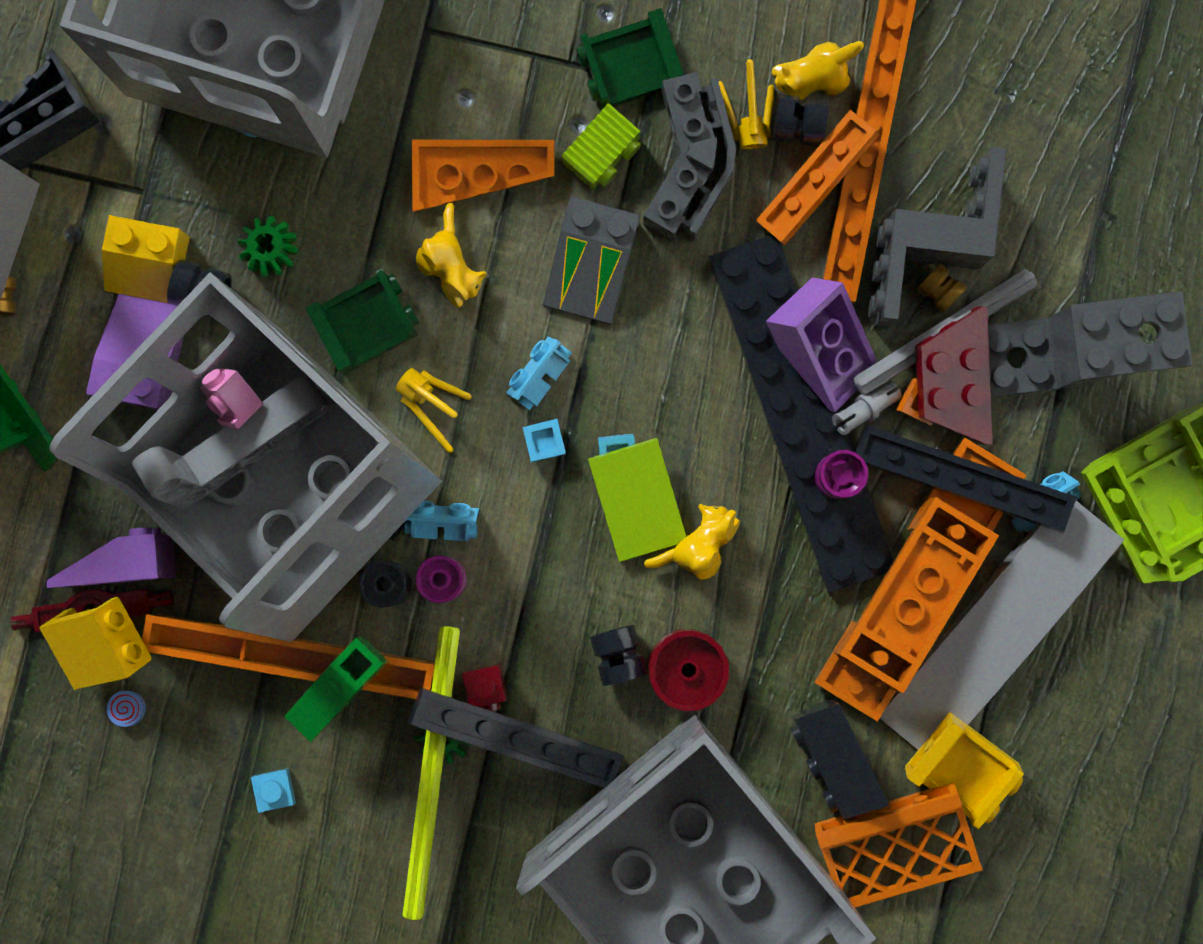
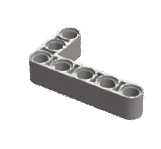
(229, 451)

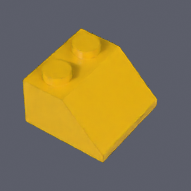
(141, 257)

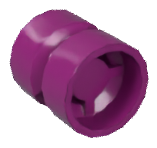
(841, 474)
(441, 579)

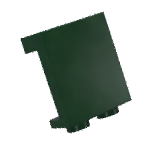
(629, 60)
(364, 322)

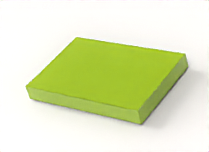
(637, 499)

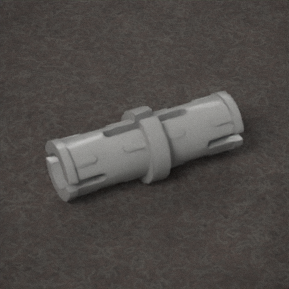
(866, 407)

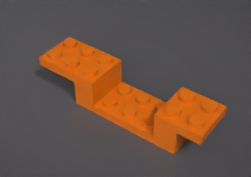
(915, 596)

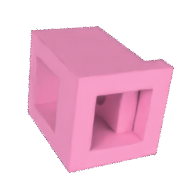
(230, 397)

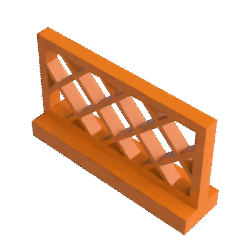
(896, 816)

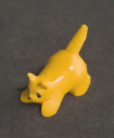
(821, 69)
(444, 258)
(700, 549)

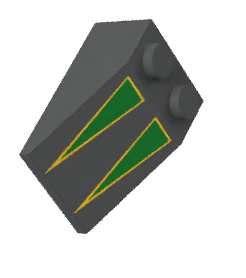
(591, 260)

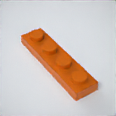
(817, 177)

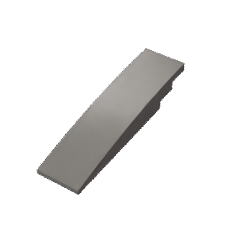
(1002, 624)

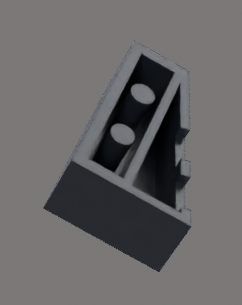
(43, 114)

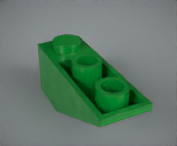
(336, 688)

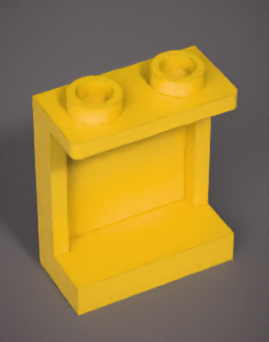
(96, 644)
(974, 764)

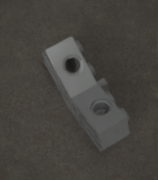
(695, 159)

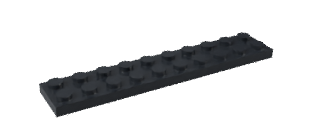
(841, 531)

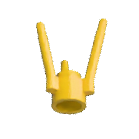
(751, 132)
(416, 388)

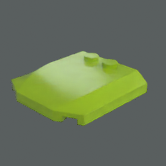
(1155, 497)

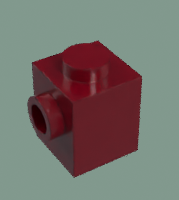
(485, 686)

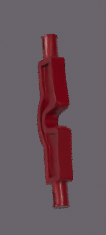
(135, 603)

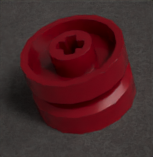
(678, 689)

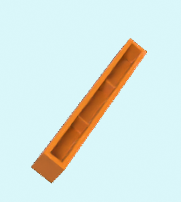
(264, 654)

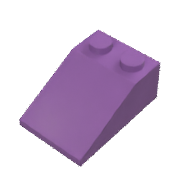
(127, 328)
(823, 339)
(131, 558)

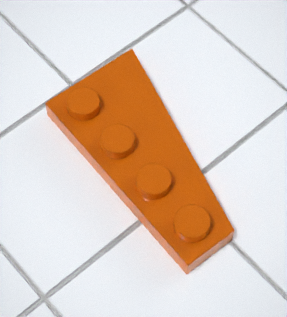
(470, 168)

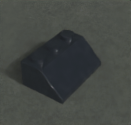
(837, 760)

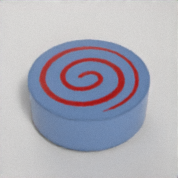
(126, 708)

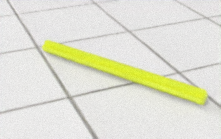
(430, 782)

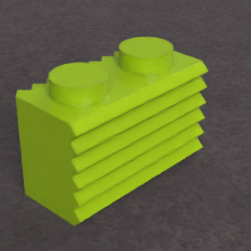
(602, 147)

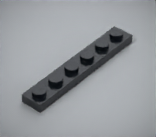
(966, 479)
(514, 738)

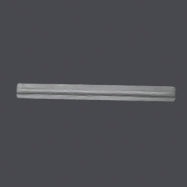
(906, 355)

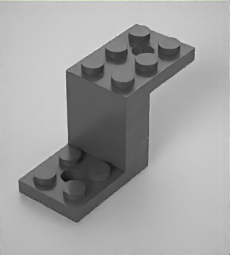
(938, 237)
(1089, 344)

